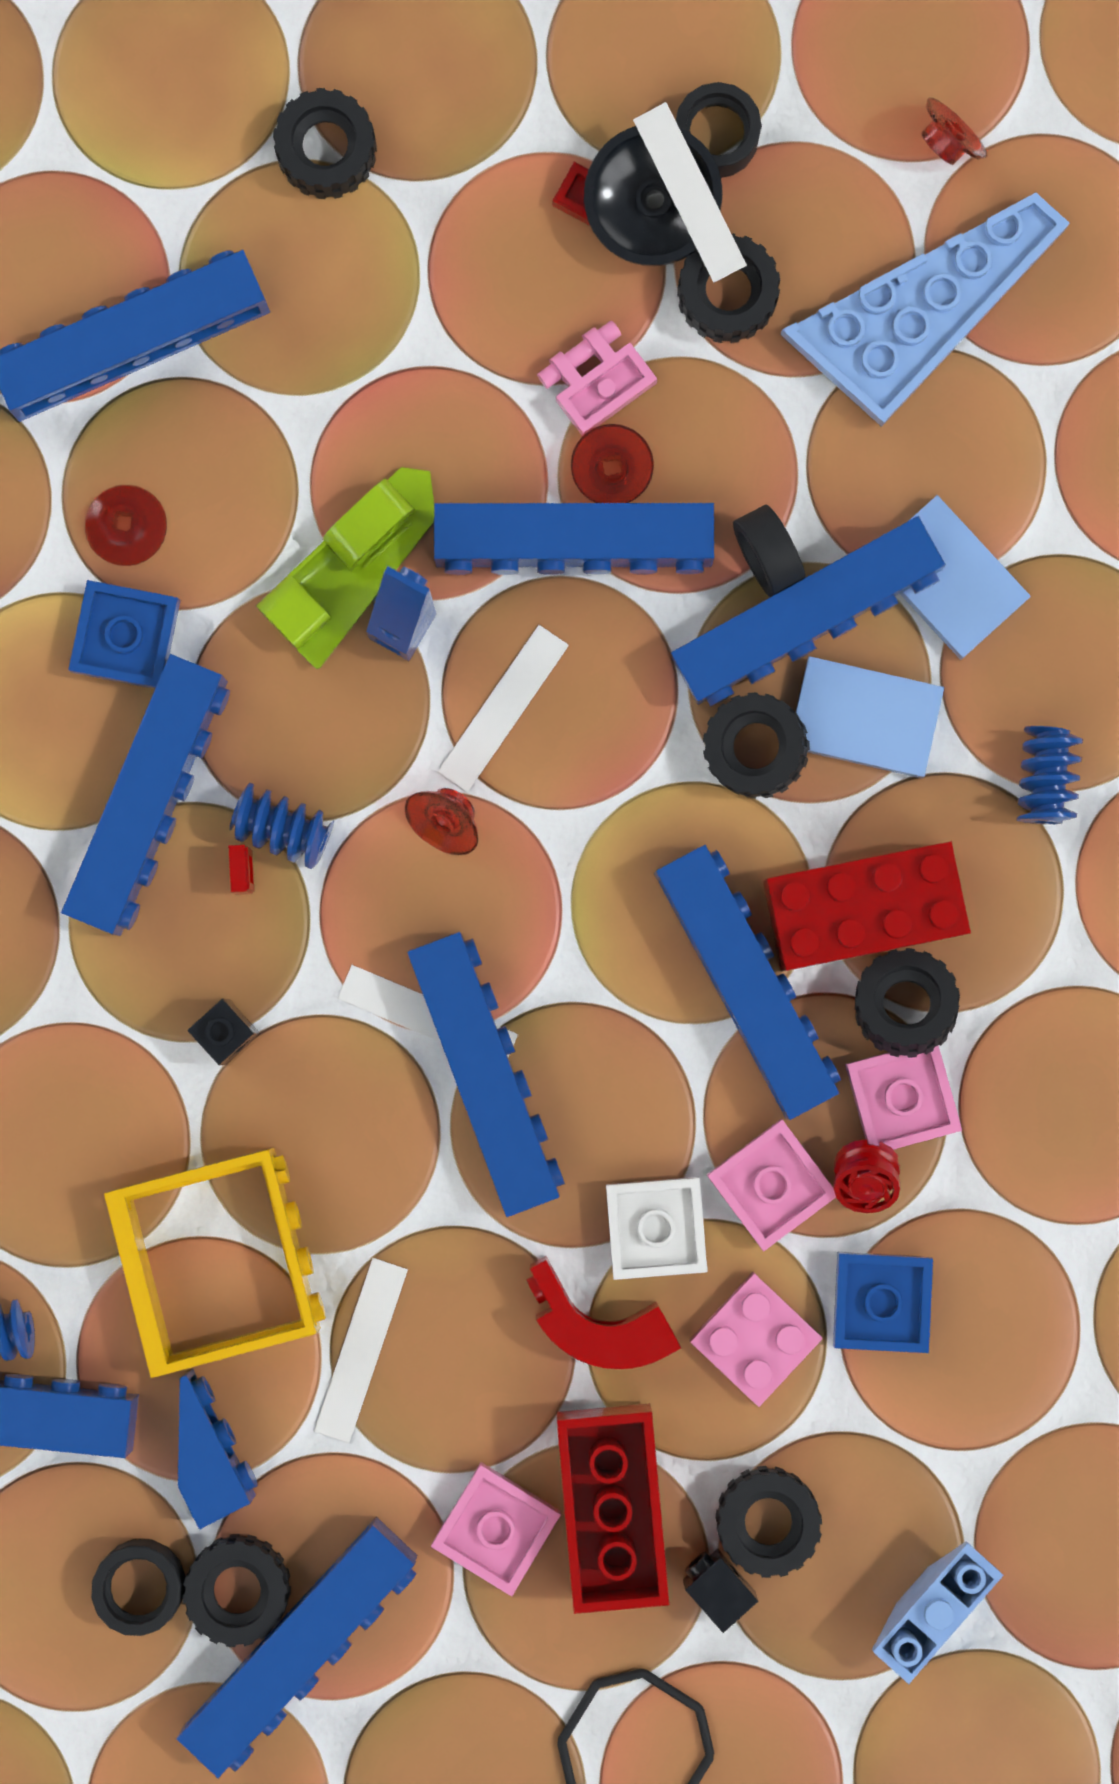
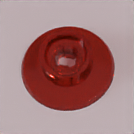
(950, 134)
(609, 444)
(146, 530)
(443, 820)

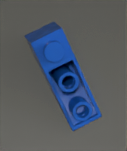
(401, 612)
(208, 1468)

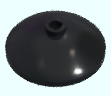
(618, 195)

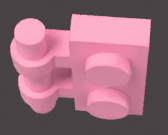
(605, 388)

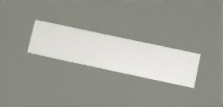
(689, 192)
(503, 708)
(391, 1002)
(360, 1350)

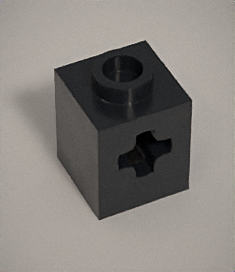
(223, 1031)
(719, 1589)

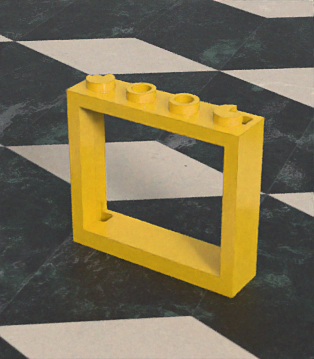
(141, 1281)

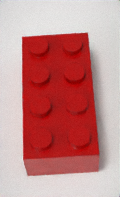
(866, 906)
(612, 1508)

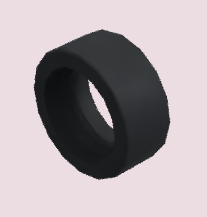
(739, 102)
(768, 550)
(103, 1599)

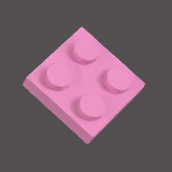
(903, 1098)
(772, 1185)
(755, 1339)
(496, 1529)

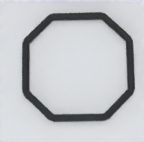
(657, 1682)

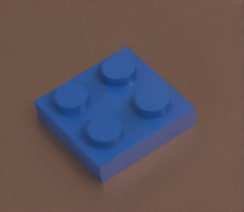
(124, 634)
(882, 1302)

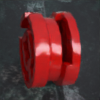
(865, 1176)

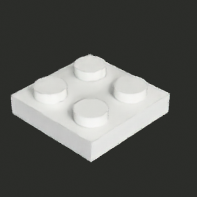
(656, 1228)

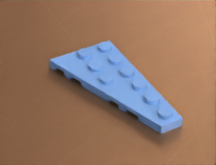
(910, 319)

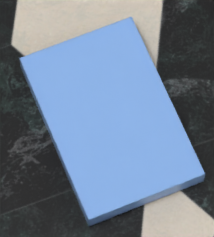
(973, 586)
(868, 716)

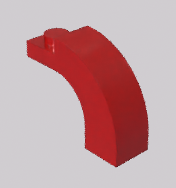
(600, 1343)

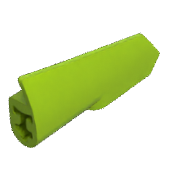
(343, 575)

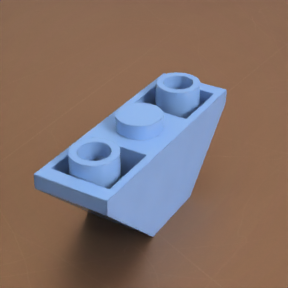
(934, 1609)

